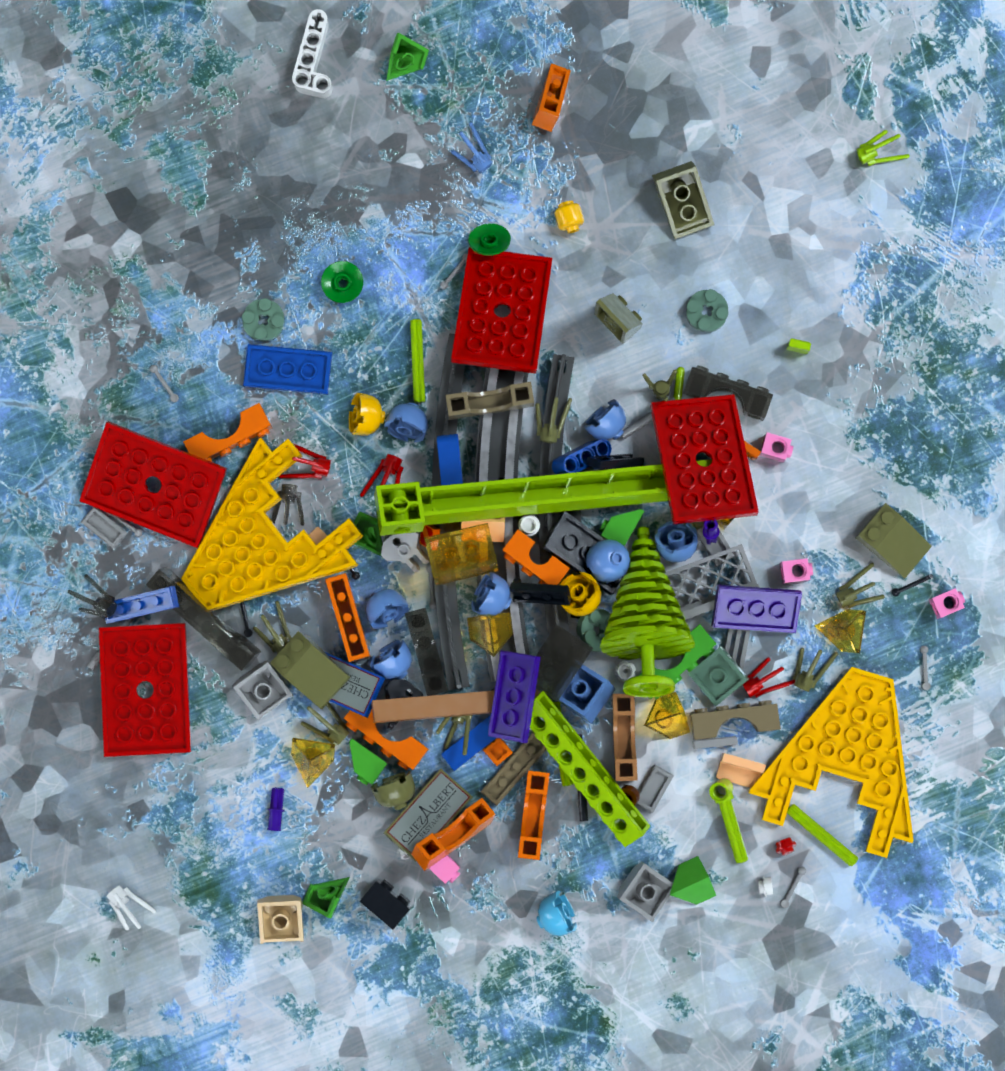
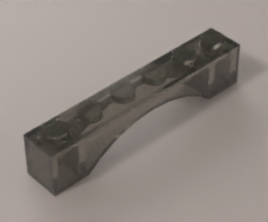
(222, 637)

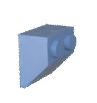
(587, 694)

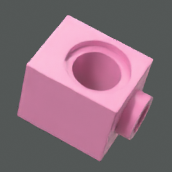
(766, 449)
(786, 571)
(938, 603)
(446, 869)

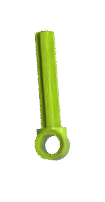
(729, 818)

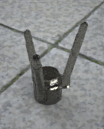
(289, 494)
(104, 606)

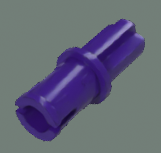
(710, 531)
(276, 809)

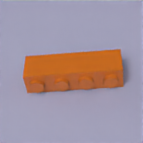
(348, 618)

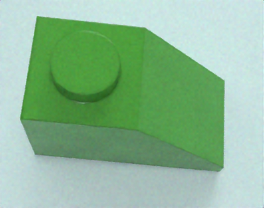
(621, 526)
(366, 763)

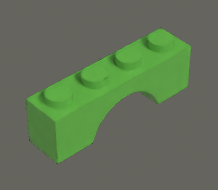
(703, 647)

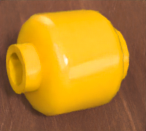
(569, 216)

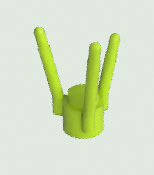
(868, 152)

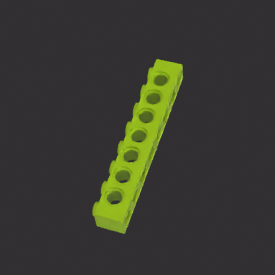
(595, 773)

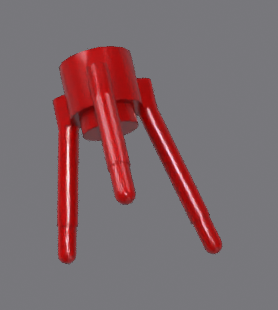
(319, 465)
(390, 466)
(754, 685)

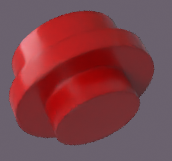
(785, 846)

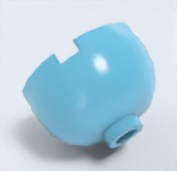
(556, 915)

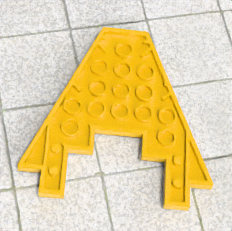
(247, 553)
(855, 738)

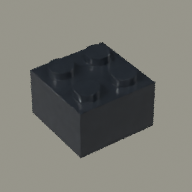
(386, 903)

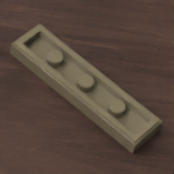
(513, 770)

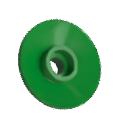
(489, 239)
(342, 271)

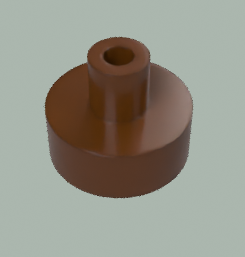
(632, 793)

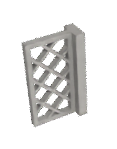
(707, 604)

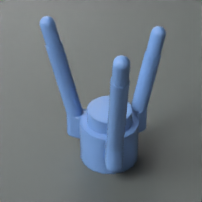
(480, 160)

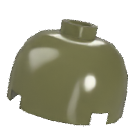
(395, 790)

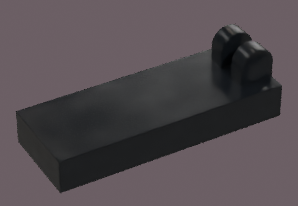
(614, 461)
(540, 593)

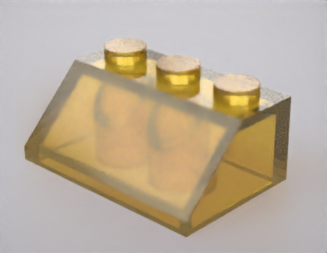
(461, 554)

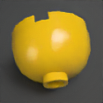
(365, 415)
(584, 594)

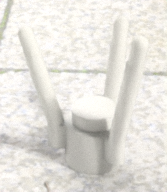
(118, 899)

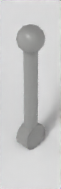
(444, 284)
(174, 397)
(137, 532)
(432, 604)
(925, 686)
(785, 902)

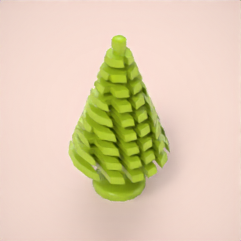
(646, 620)

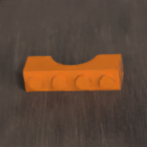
(252, 424)
(407, 751)
(533, 815)
(440, 844)

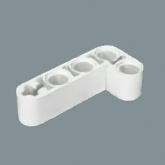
(314, 52)

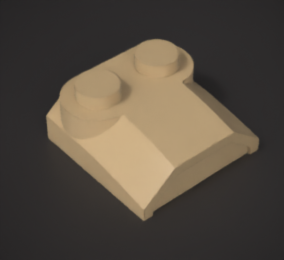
(280, 919)

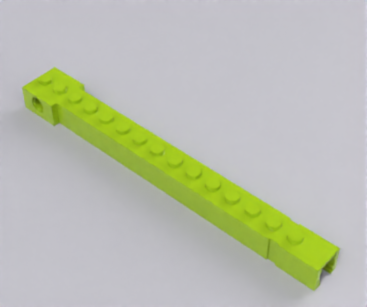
(409, 508)

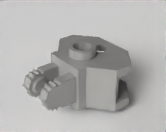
(403, 549)

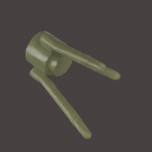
(661, 388)
(551, 432)
(847, 596)
(278, 641)
(805, 679)
(456, 720)
(337, 733)

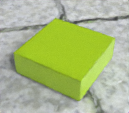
(798, 346)

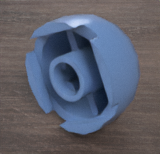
(407, 422)
(607, 422)
(676, 541)
(608, 561)
(492, 595)
(385, 606)
(392, 661)

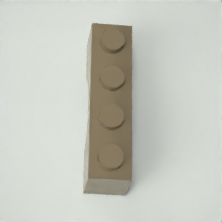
(499, 400)
(762, 717)

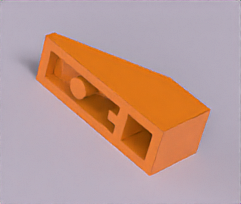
(551, 98)

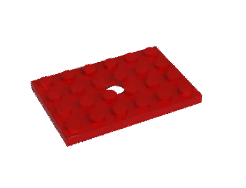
(497, 341)
(715, 429)
(120, 488)
(136, 656)

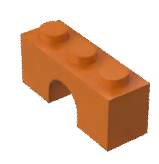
(518, 551)

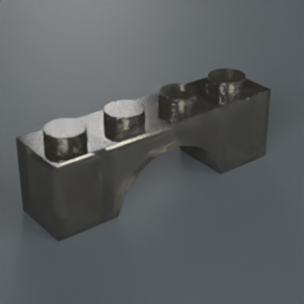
(753, 401)
(426, 652)

